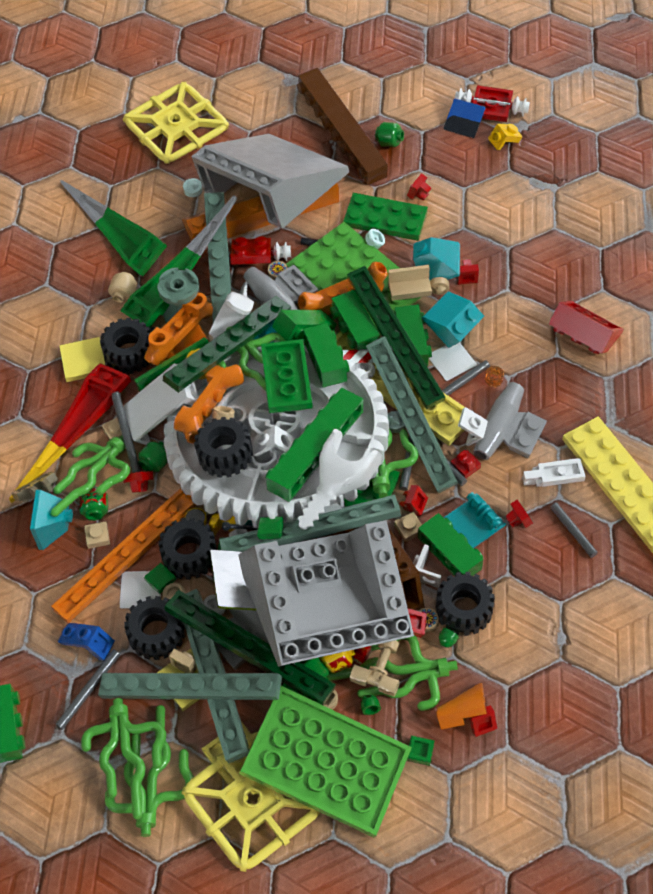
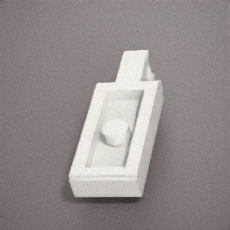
(555, 473)

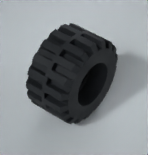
(123, 333)
(222, 433)
(187, 532)
(470, 587)
(157, 644)

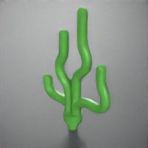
(251, 347)
(103, 457)
(381, 482)
(425, 669)
(120, 731)
(152, 800)

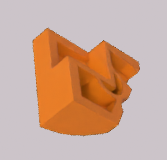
(465, 705)

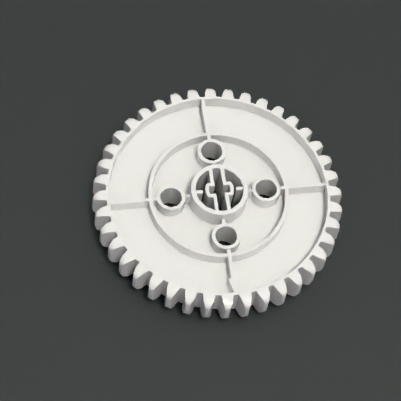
(247, 494)

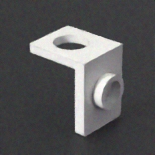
(473, 424)
(270, 439)
(419, 563)

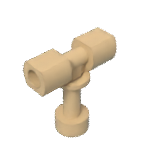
(376, 674)

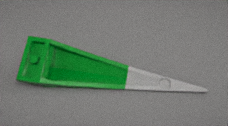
(133, 243)
(145, 302)

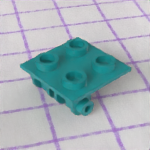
(475, 520)

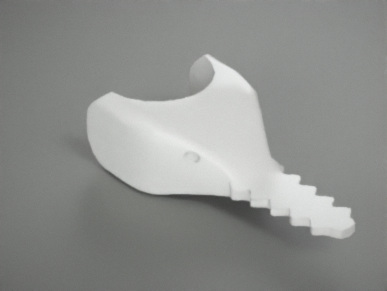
(232, 311)
(337, 477)

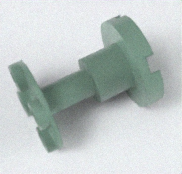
(176, 289)

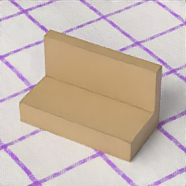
(409, 282)

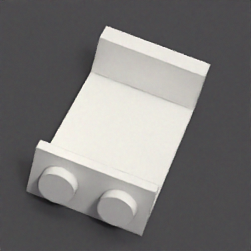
(154, 405)

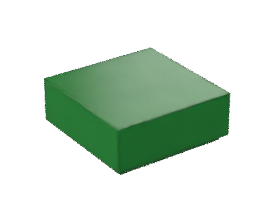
(270, 528)
(159, 578)
(421, 750)

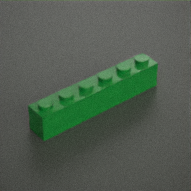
(303, 457)

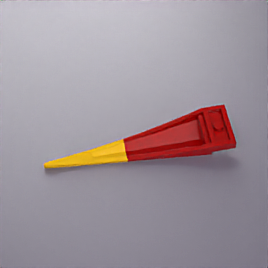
(88, 406)

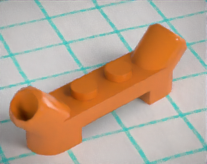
(323, 299)
(165, 339)
(219, 380)

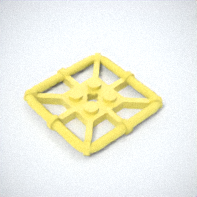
(174, 130)
(248, 815)

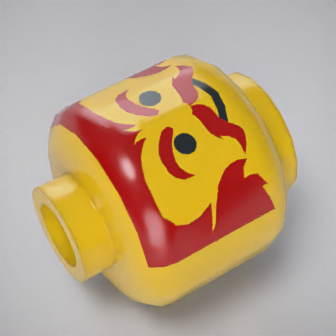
(338, 662)

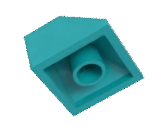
(440, 255)
(43, 525)

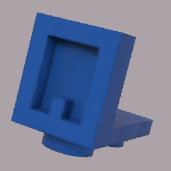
(88, 637)

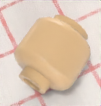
(122, 286)

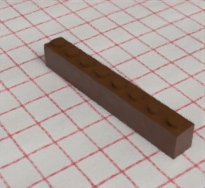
(342, 126)

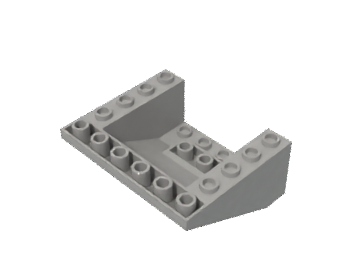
(281, 172)
(327, 593)

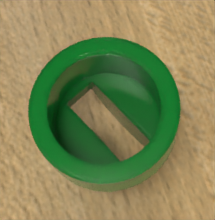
(447, 638)
(370, 705)

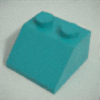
(452, 318)

